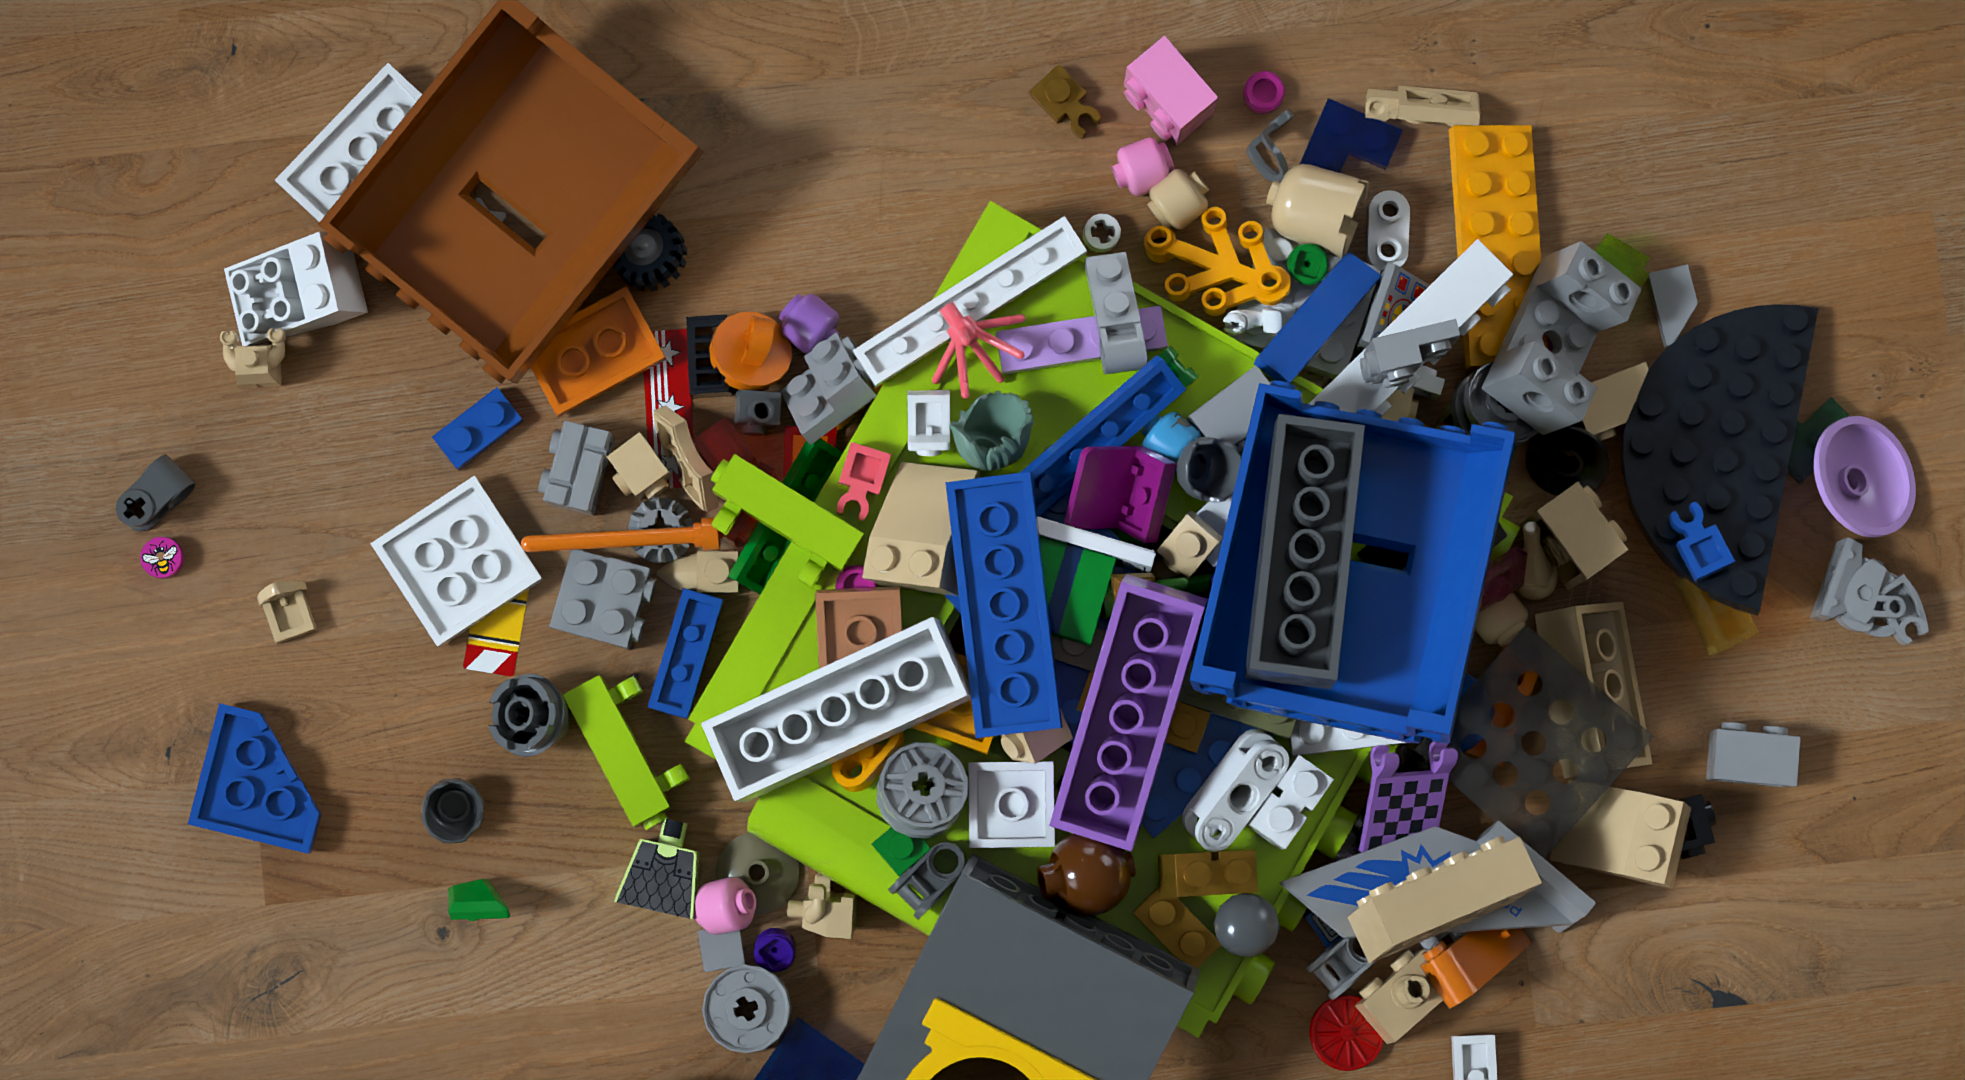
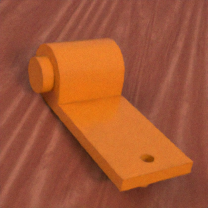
(1471, 961)

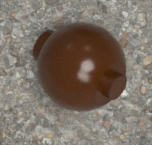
(1086, 875)

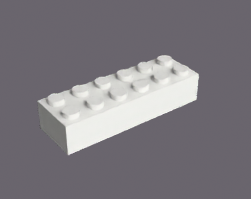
(837, 710)

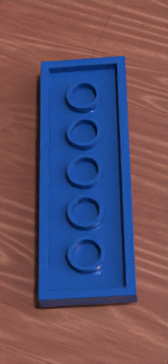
(1003, 605)

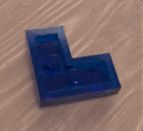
(1346, 132)

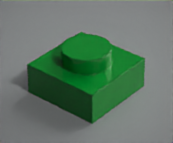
(900, 850)

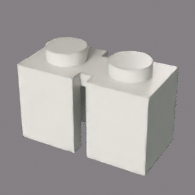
(1280, 816)

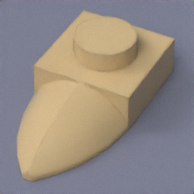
(702, 572)

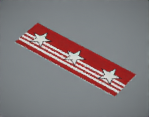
(669, 386)

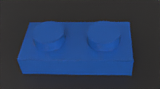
(477, 428)

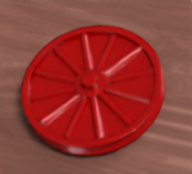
(1343, 1035)

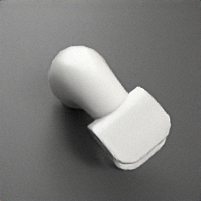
(1271, 318)

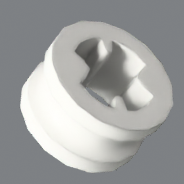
(1093, 243)

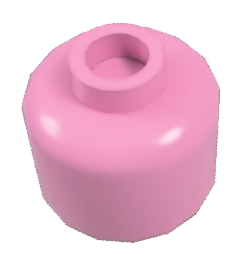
(1142, 165)
(724, 906)

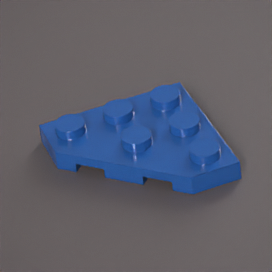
(252, 785)

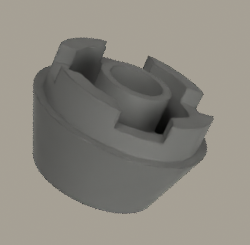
(528, 715)

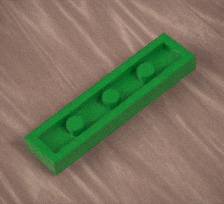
(766, 546)

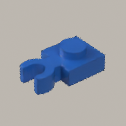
(1702, 548)

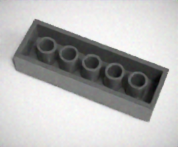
(1304, 552)

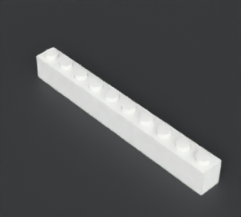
(1455, 294)

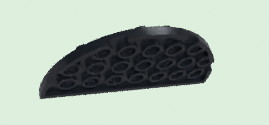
(1720, 433)

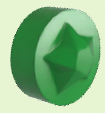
(1307, 264)

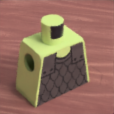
(662, 874)

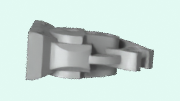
(1863, 591)

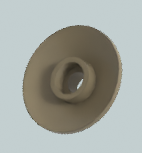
(780, 871)

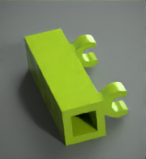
(786, 513)
(619, 752)

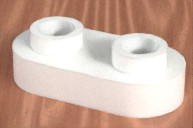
(1387, 230)

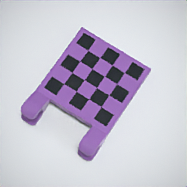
(1405, 800)

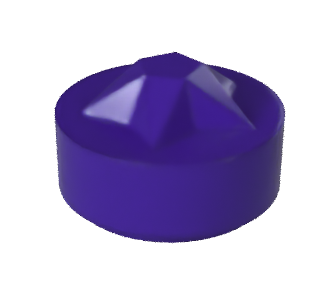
(774, 949)

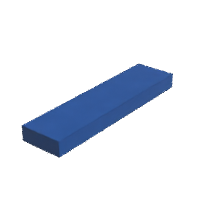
(1317, 319)

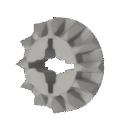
(673, 515)

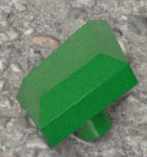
(476, 901)

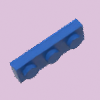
(685, 653)

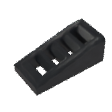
(696, 388)

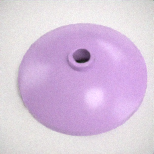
(1864, 476)

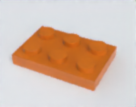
(596, 352)

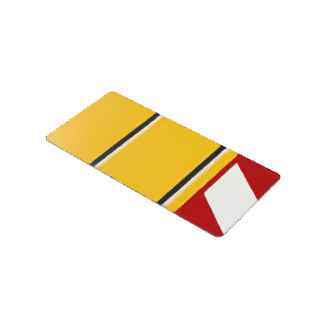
(496, 639)

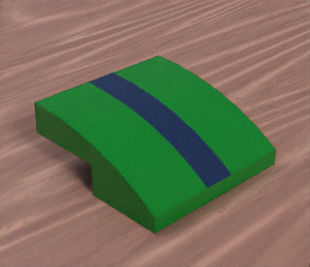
(1074, 588)

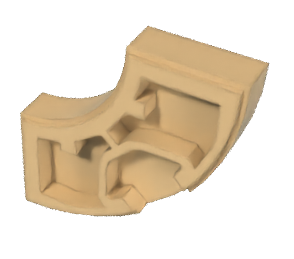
(677, 442)

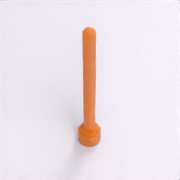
(701, 534)

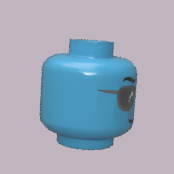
(1169, 435)

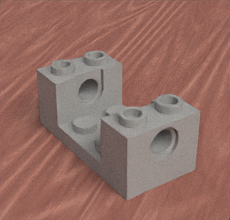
(1569, 302)

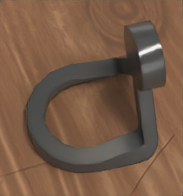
(1256, 158)

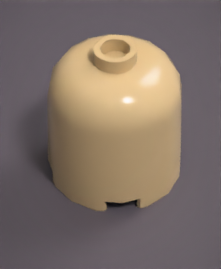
(1317, 207)

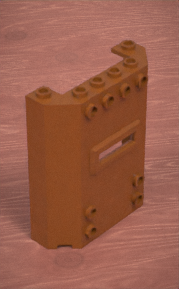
(549, 141)

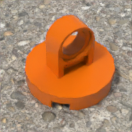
(750, 351)

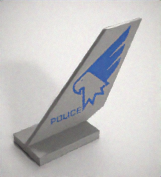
(1336, 888)

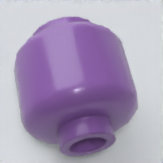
(808, 321)

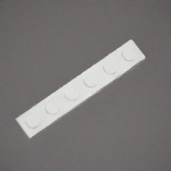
(974, 296)

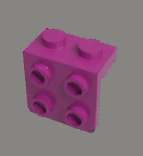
(1121, 490)

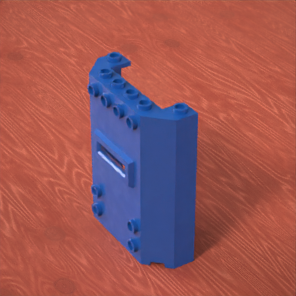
(1402, 630)

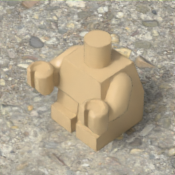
(255, 364)
(826, 911)

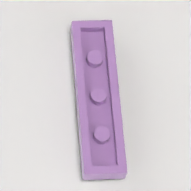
(1070, 342)

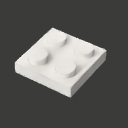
(1011, 804)

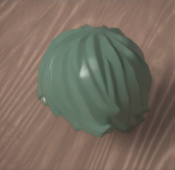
(993, 431)

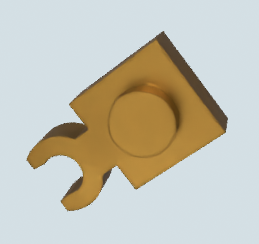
(1061, 97)

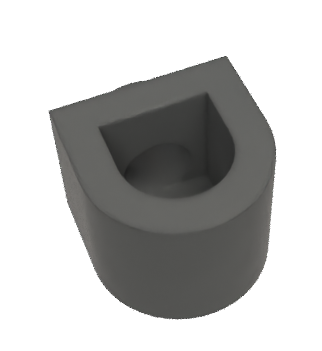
(757, 411)

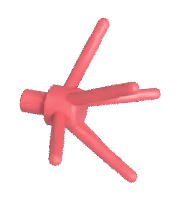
(964, 333)

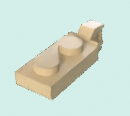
(1424, 105)

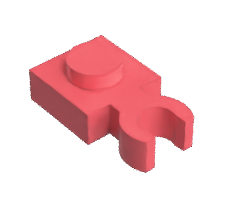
(864, 474)

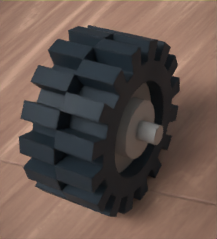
(653, 255)

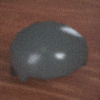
(1209, 469)
(452, 810)
(1246, 925)

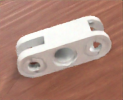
(1255, 766)

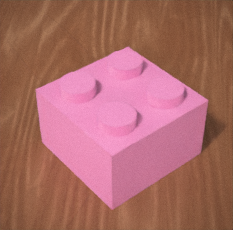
(1169, 92)

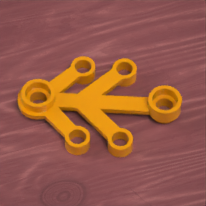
(1220, 267)

